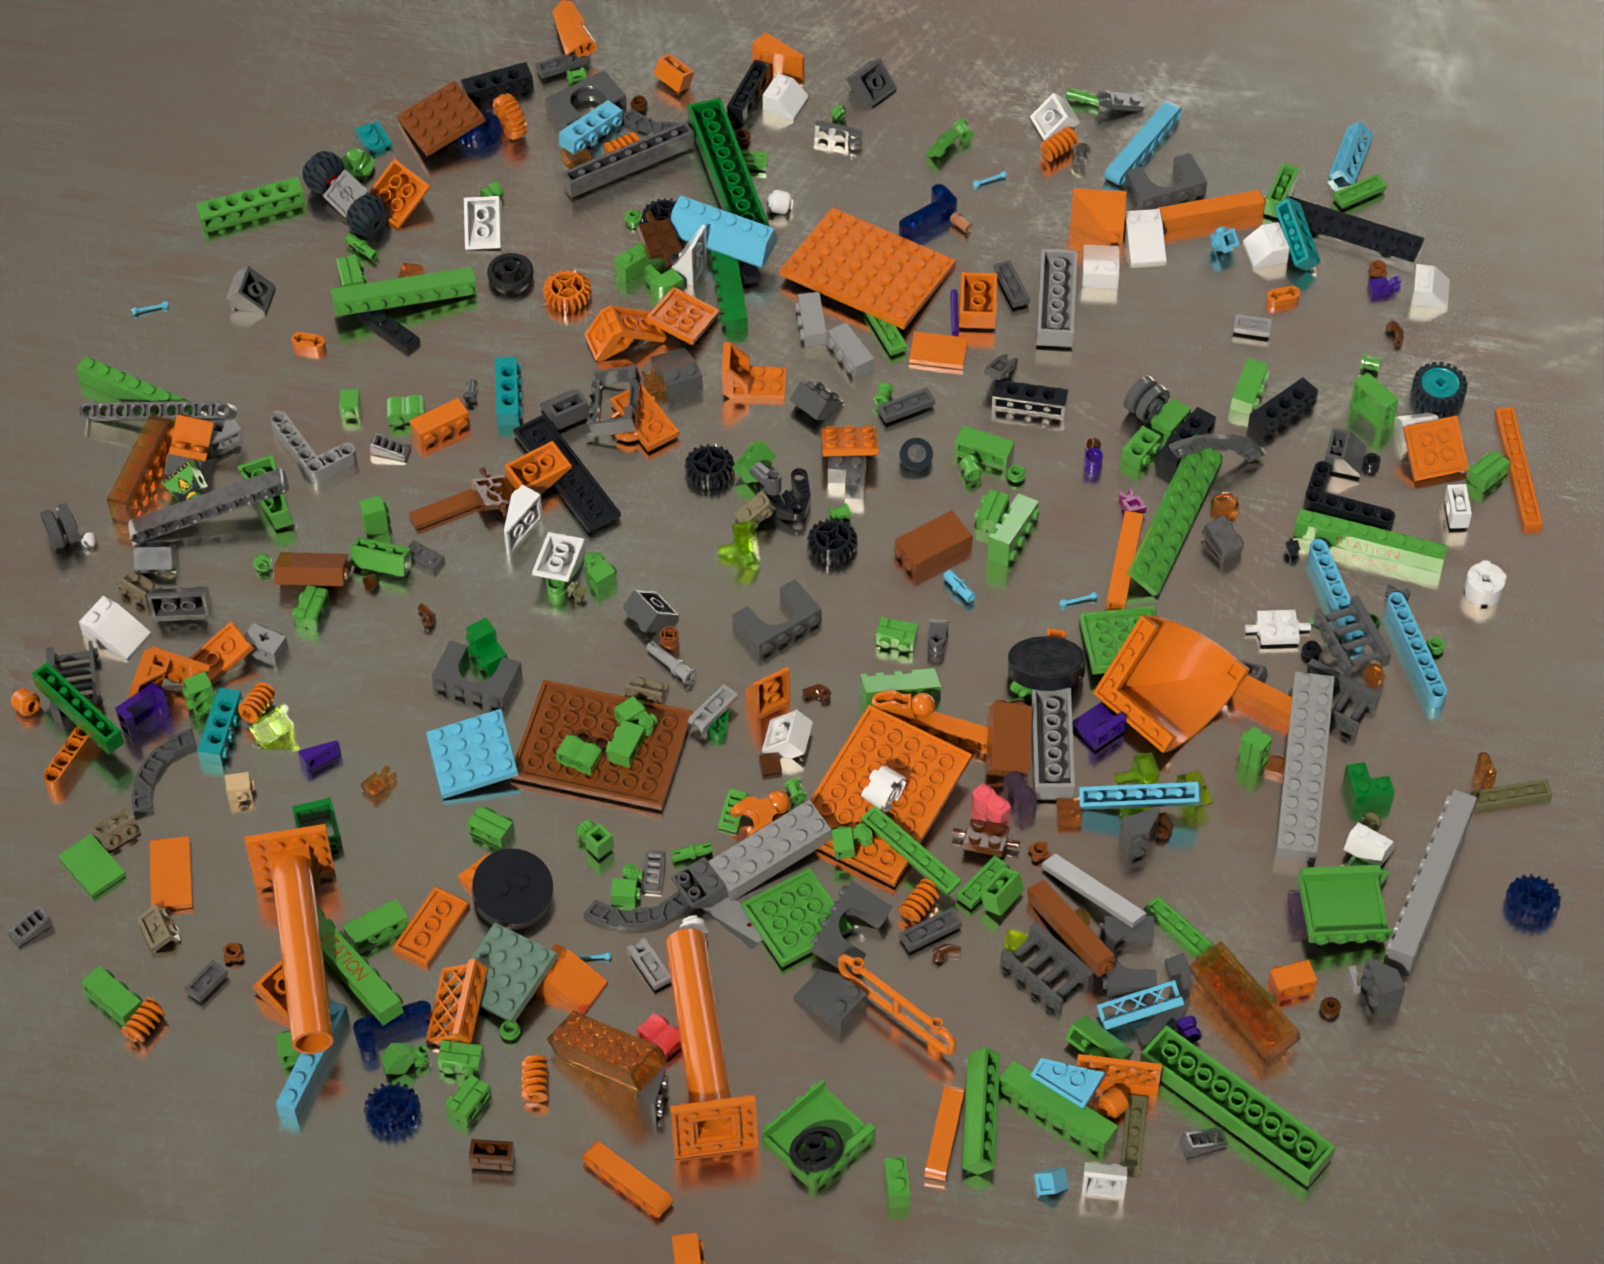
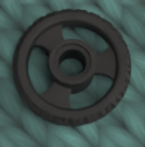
(510, 269)
(816, 1149)

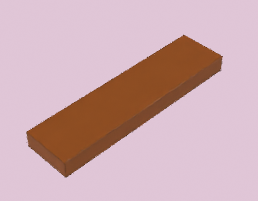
(444, 509)

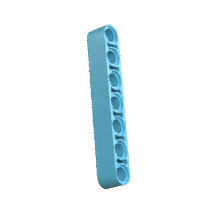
(1143, 142)
(1333, 587)
(1421, 658)

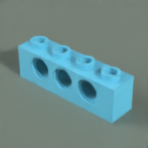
(590, 127)

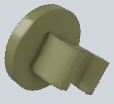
(575, 590)
(1372, 821)

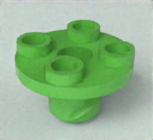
(358, 163)

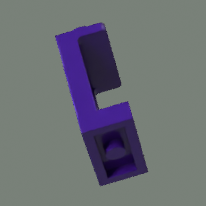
(141, 708)

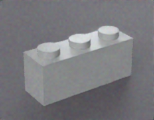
(811, 319)
(850, 350)

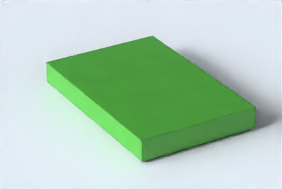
(92, 865)

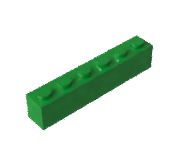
(730, 292)
(78, 708)

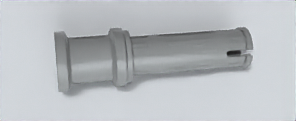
(676, 666)

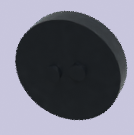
(1046, 663)
(512, 888)

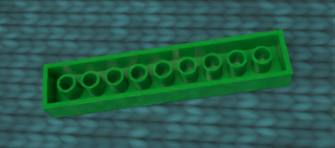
(724, 160)

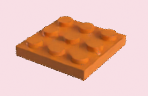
(682, 315)
(849, 441)
(1435, 448)

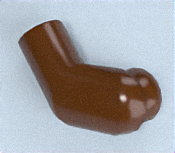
(1398, 330)
(429, 615)
(817, 690)
(1166, 826)
(944, 949)

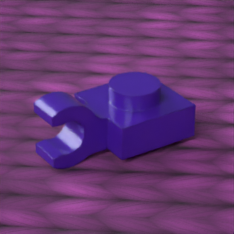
(1382, 287)

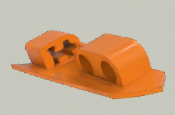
(573, 30)

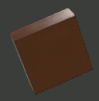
(770, 763)

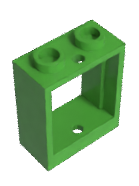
(1381, 415)

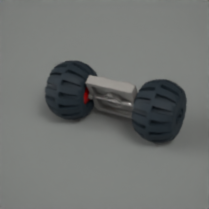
(363, 211)

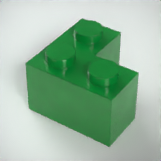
(484, 645)
(1367, 791)

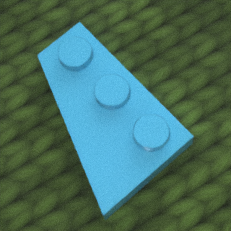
(1070, 1081)

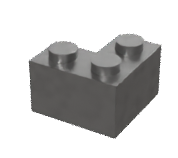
(851, 472)

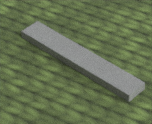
(1094, 890)

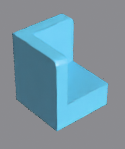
(1051, 1181)

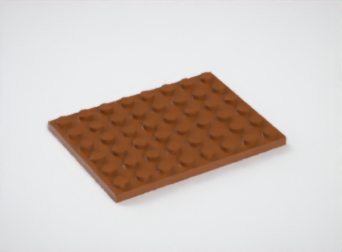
(641, 784)

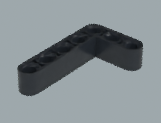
(1337, 506)

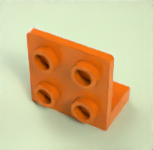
(191, 437)

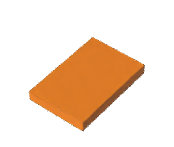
(938, 350)
(223, 651)

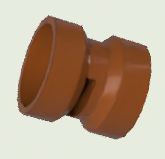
(669, 639)

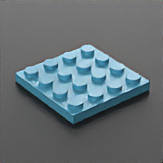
(472, 753)

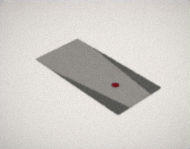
(735, 921)

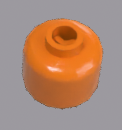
(25, 702)
(1113, 1102)

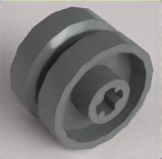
(1146, 398)
(63, 525)

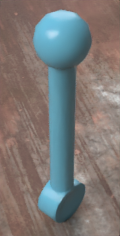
(976, 183)
(164, 305)
(1063, 603)
(607, 956)

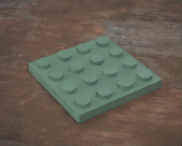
(513, 971)

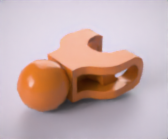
(903, 705)
(762, 810)

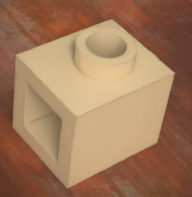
(239, 786)

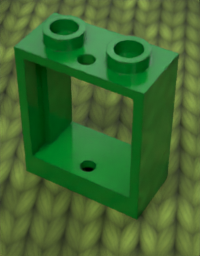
(321, 808)

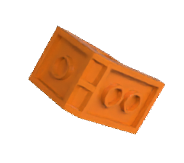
(616, 328)
(748, 381)
(164, 664)

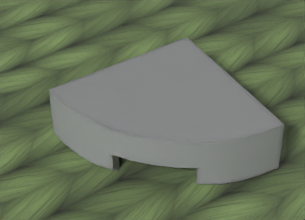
(1353, 982)

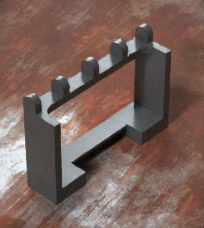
(617, 425)

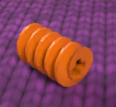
(620, 142)
(1058, 143)
(256, 702)
(919, 900)
(142, 1020)
(534, 1078)

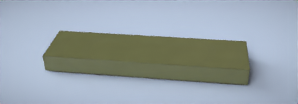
(1512, 795)
(1134, 1133)

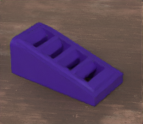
(318, 755)

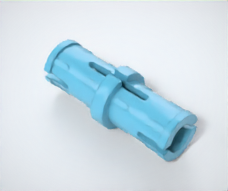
(959, 586)

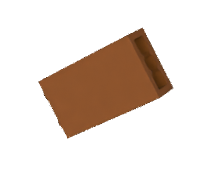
(933, 543)
(312, 569)
(1008, 738)

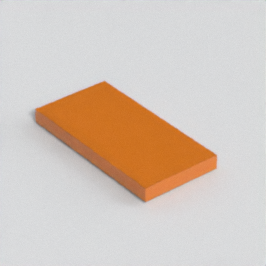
(171, 873)
(431, 927)

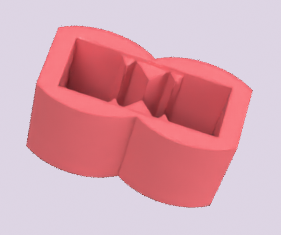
(990, 805)
(658, 1032)

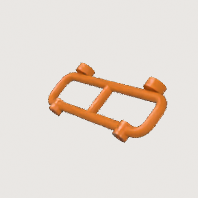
(935, 1045)

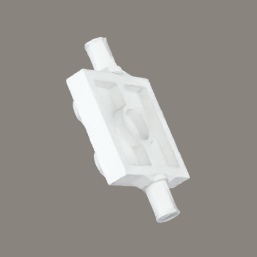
(1278, 627)

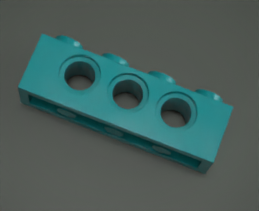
(1297, 234)
(507, 392)
(208, 749)

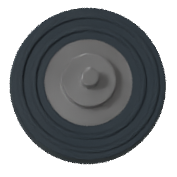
(916, 454)

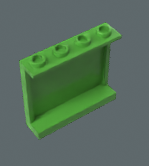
(1343, 904)
(816, 1109)

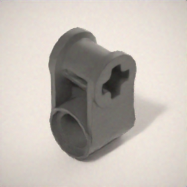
(937, 636)

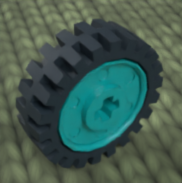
(1439, 387)

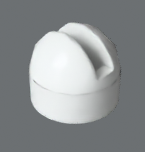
(88, 540)

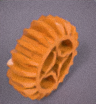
(510, 116)
(566, 285)

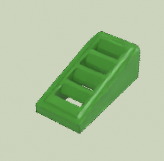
(732, 798)

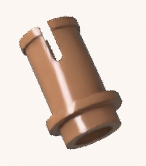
(962, 223)

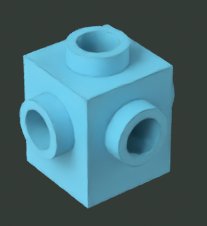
(1224, 239)

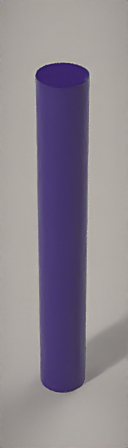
(954, 312)

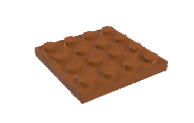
(440, 118)

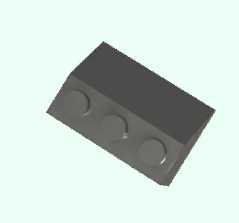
(179, 602)

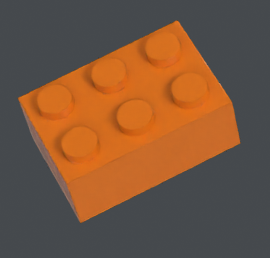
(978, 300)

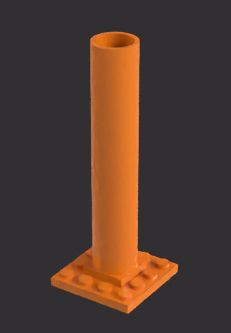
(290, 864)
(712, 1119)

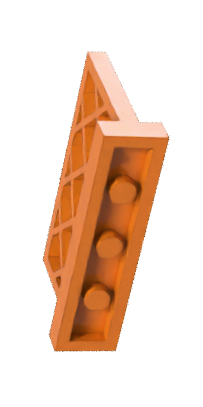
(467, 1004)
(1127, 1079)

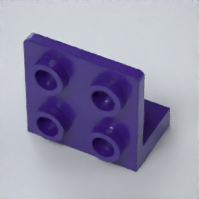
(1099, 726)

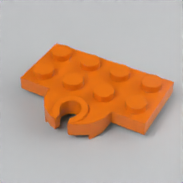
(653, 424)

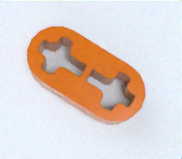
(1283, 296)
(308, 342)

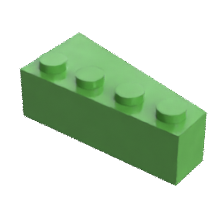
(277, 507)
(1011, 531)
(910, 683)

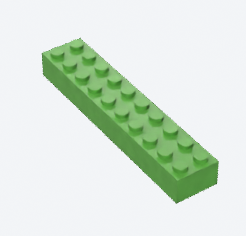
(1239, 1106)

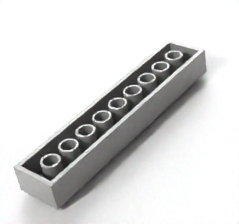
(1304, 767)
(1429, 882)

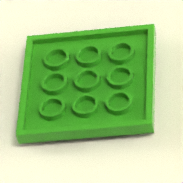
(1107, 632)
(791, 915)

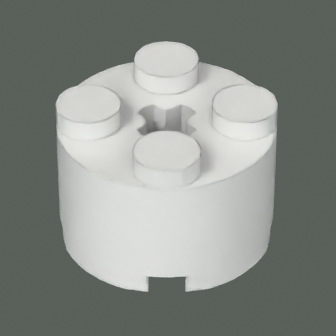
(1485, 584)
(884, 788)

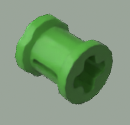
(576, 75)
(962, 127)
(1370, 363)
(883, 394)
(840, 512)
(795, 789)

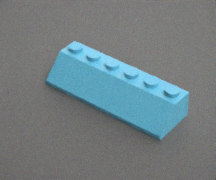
(724, 231)

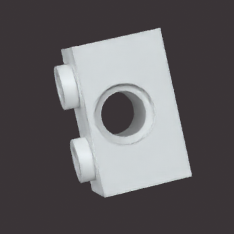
(1457, 506)

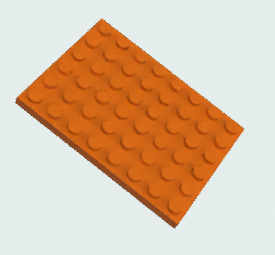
(867, 268)
(930, 772)

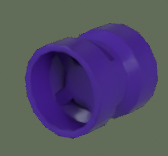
(1093, 460)
(1188, 1028)

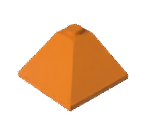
(400, 191)
(1099, 213)

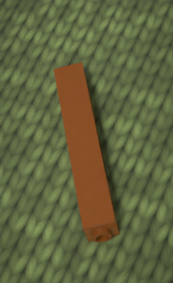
(1071, 928)

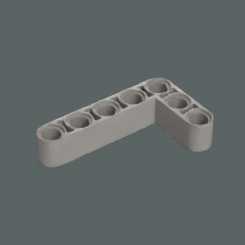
(313, 466)

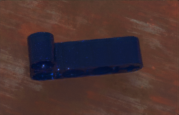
(939, 211)
(395, 1027)

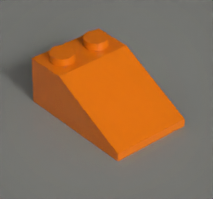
(779, 56)
(537, 468)
(769, 692)
(573, 980)
(272, 990)

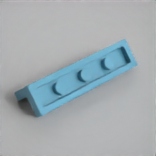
(1349, 149)
(1142, 1012)

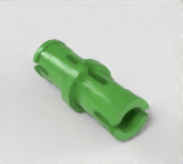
(1082, 96)
(361, 246)
(692, 851)

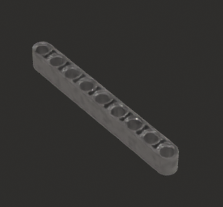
(149, 408)
(208, 505)

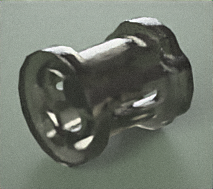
(1080, 156)

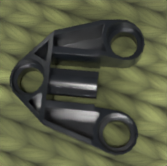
(789, 509)

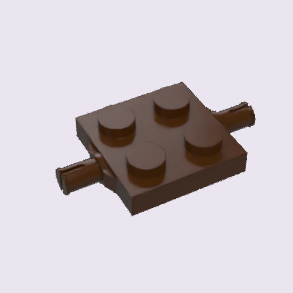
(659, 239)
(492, 491)
(986, 837)

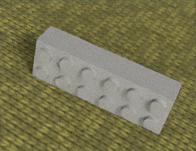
(1057, 298)
(1052, 744)
(771, 849)

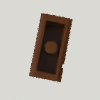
(491, 1154)

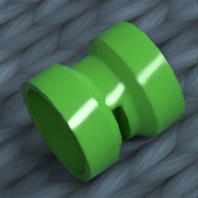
(493, 190)
(971, 467)
(556, 589)
(1021, 691)

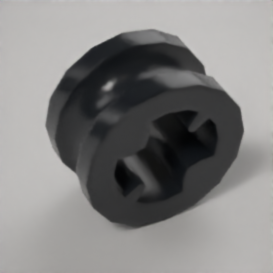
(1374, 465)

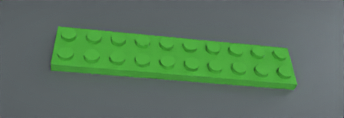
(1174, 518)

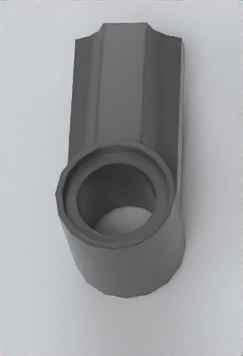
(768, 478)

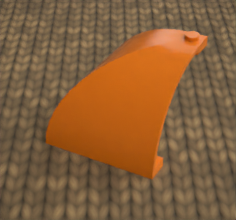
(1169, 681)

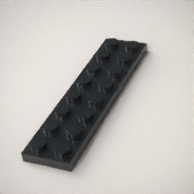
(1361, 234)
(577, 485)

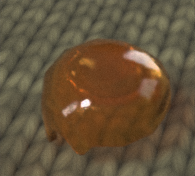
(1225, 504)

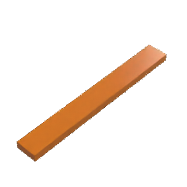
(1519, 468)

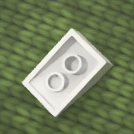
(482, 222)
(1144, 237)
(692, 257)
(1100, 266)
(522, 516)
(560, 557)
(113, 628)

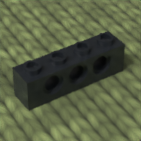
(498, 82)
(748, 92)
(1030, 398)
(1283, 407)
(1196, 422)

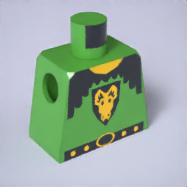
(186, 481)

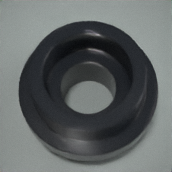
(1293, 547)
(1311, 645)

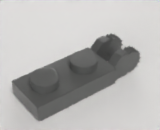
(1120, 101)
(838, 133)
(1000, 367)

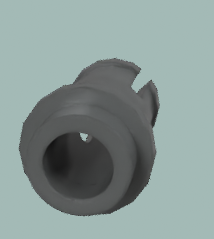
(470, 393)
(1390, 589)

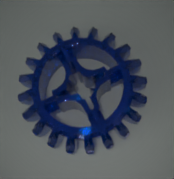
(484, 133)
(1530, 904)
(400, 1099)

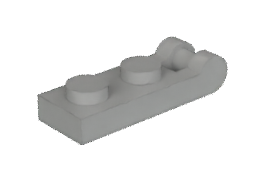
(713, 708)
(649, 963)

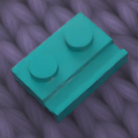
(373, 137)

